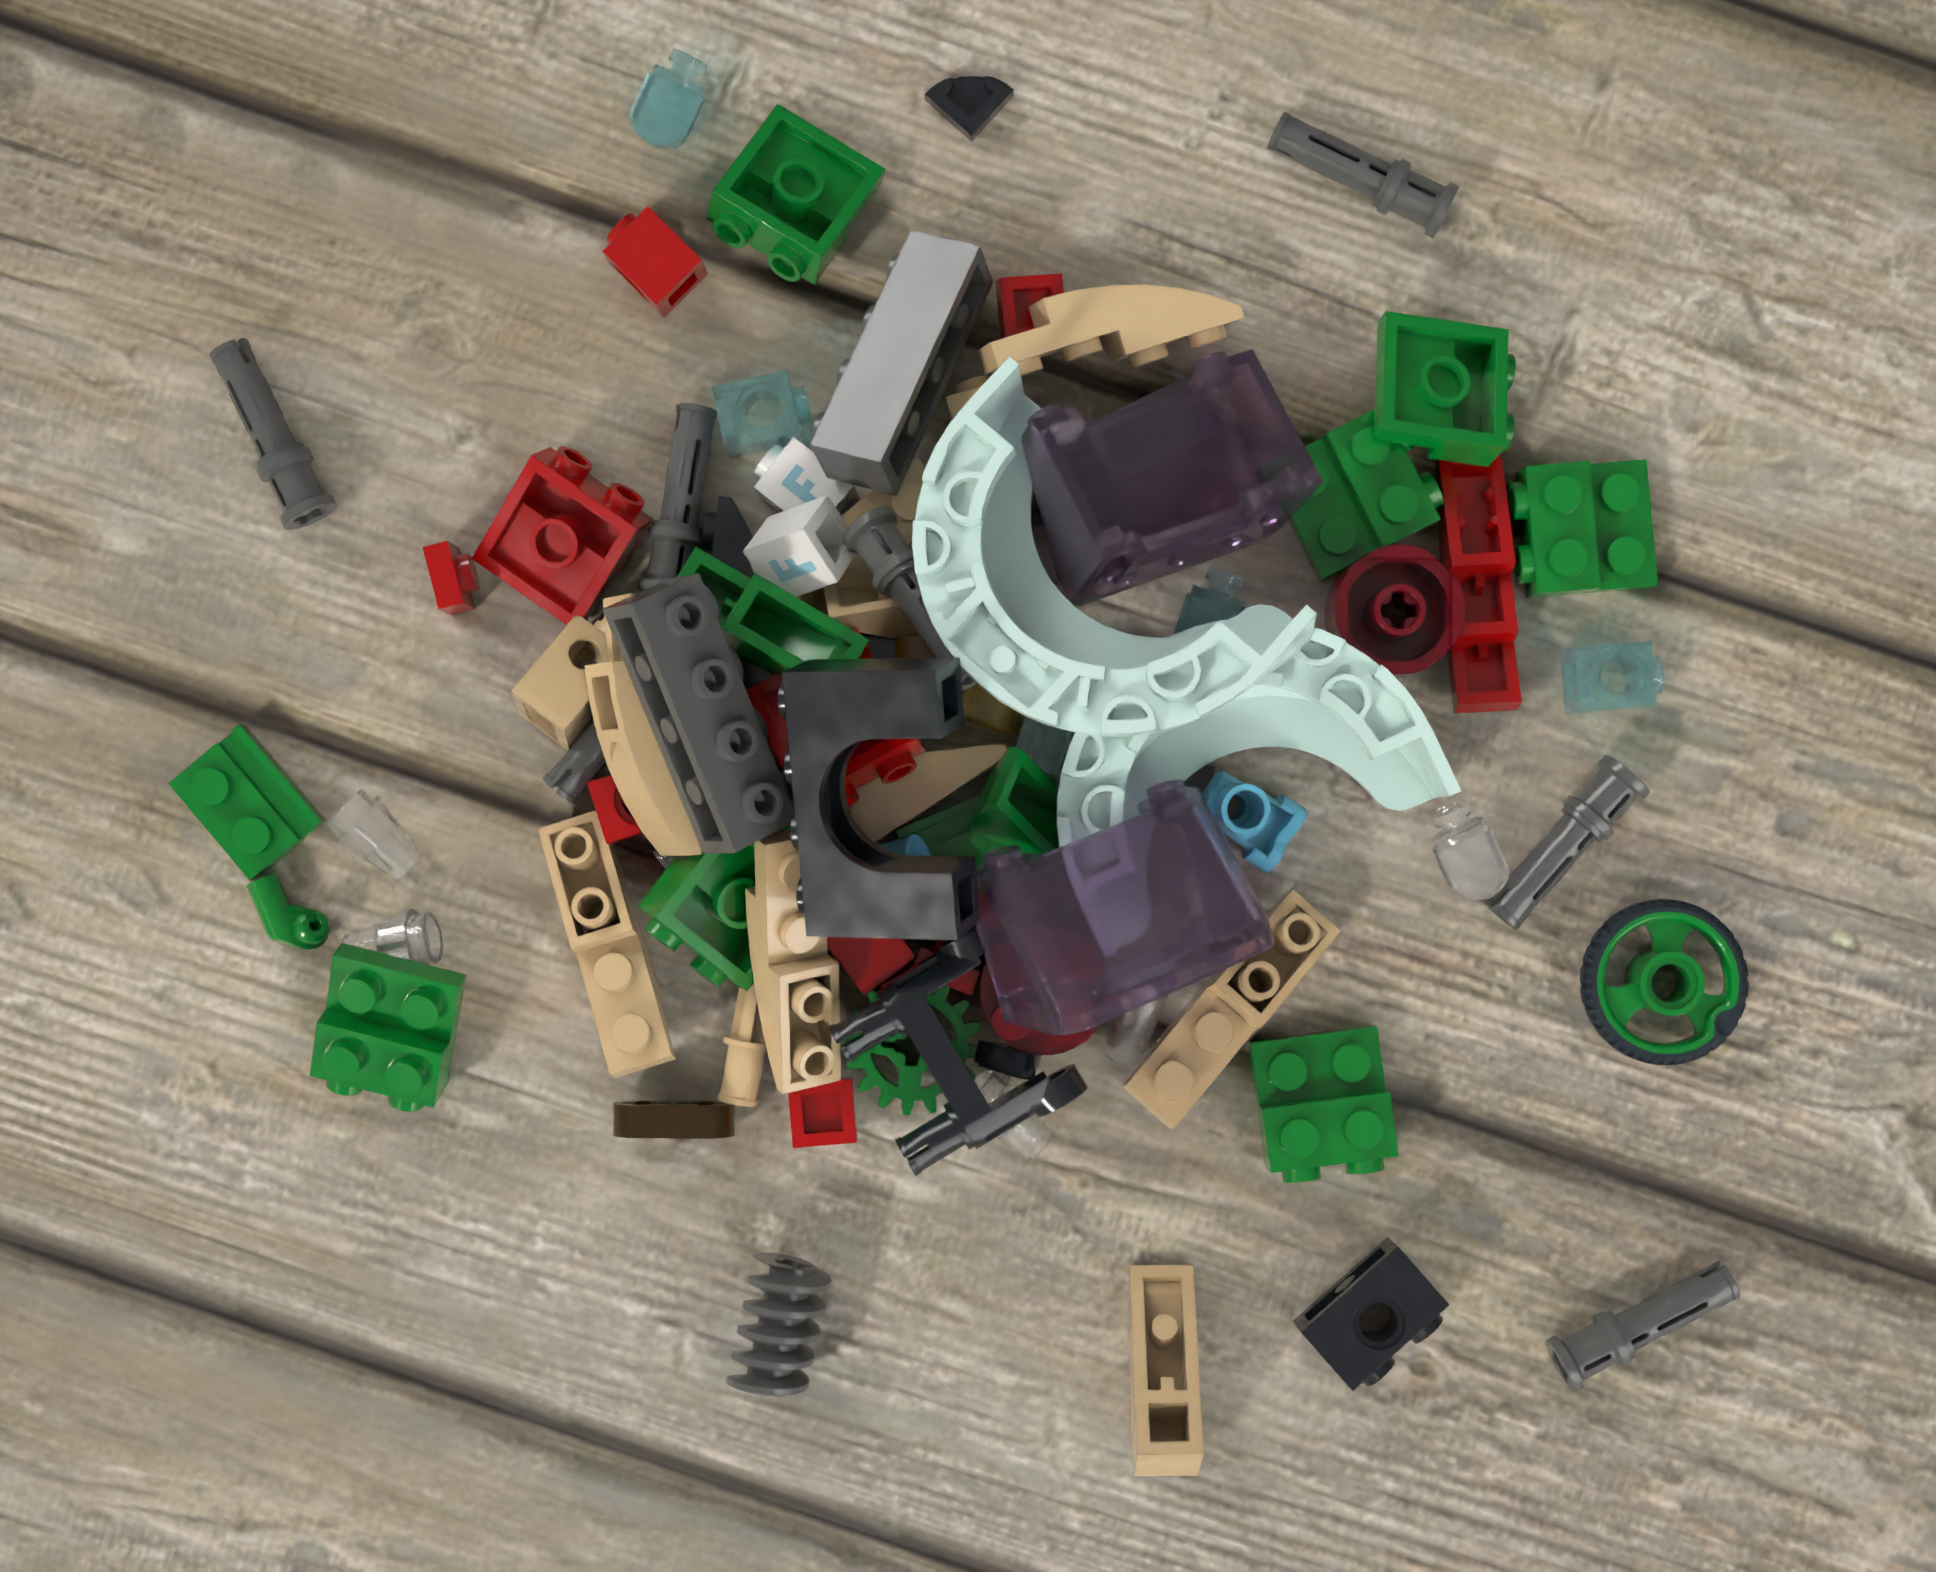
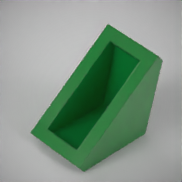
(1017, 805)

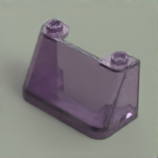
(1166, 478)
(1116, 915)

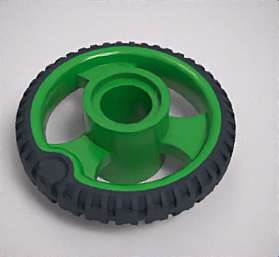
(1668, 925)

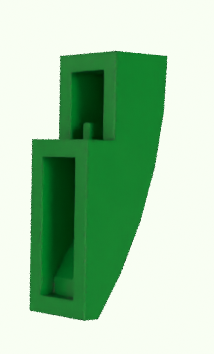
(768, 622)

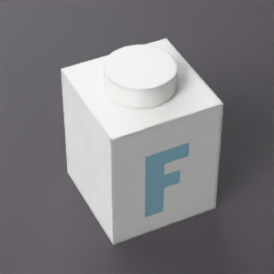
(795, 477)
(801, 547)

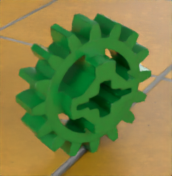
(910, 1072)

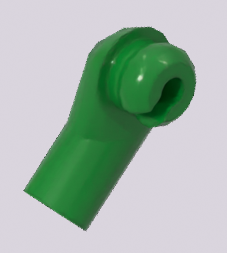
(286, 921)

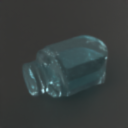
(669, 102)
(1211, 603)

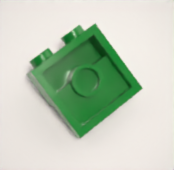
(793, 195)
(1443, 387)
(1365, 499)
(1583, 528)
(705, 910)
(388, 1028)
(1323, 1103)

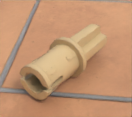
(744, 1053)

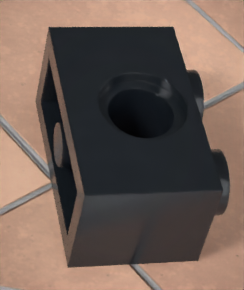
(1334, 1318)

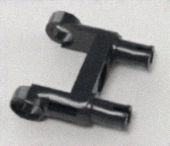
(967, 1114)

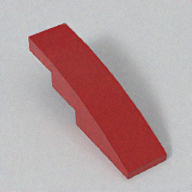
(1481, 556)

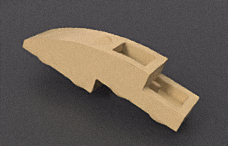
(1128, 318)
(635, 754)
(608, 944)
(791, 973)
(1228, 1012)

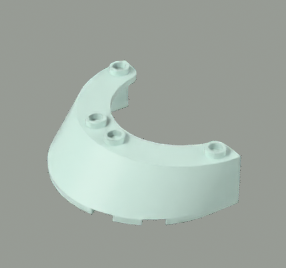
(1020, 631)
(1317, 702)

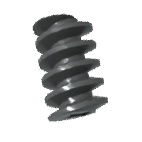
(782, 1327)

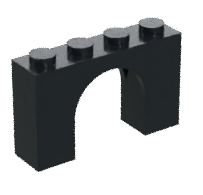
(846, 878)

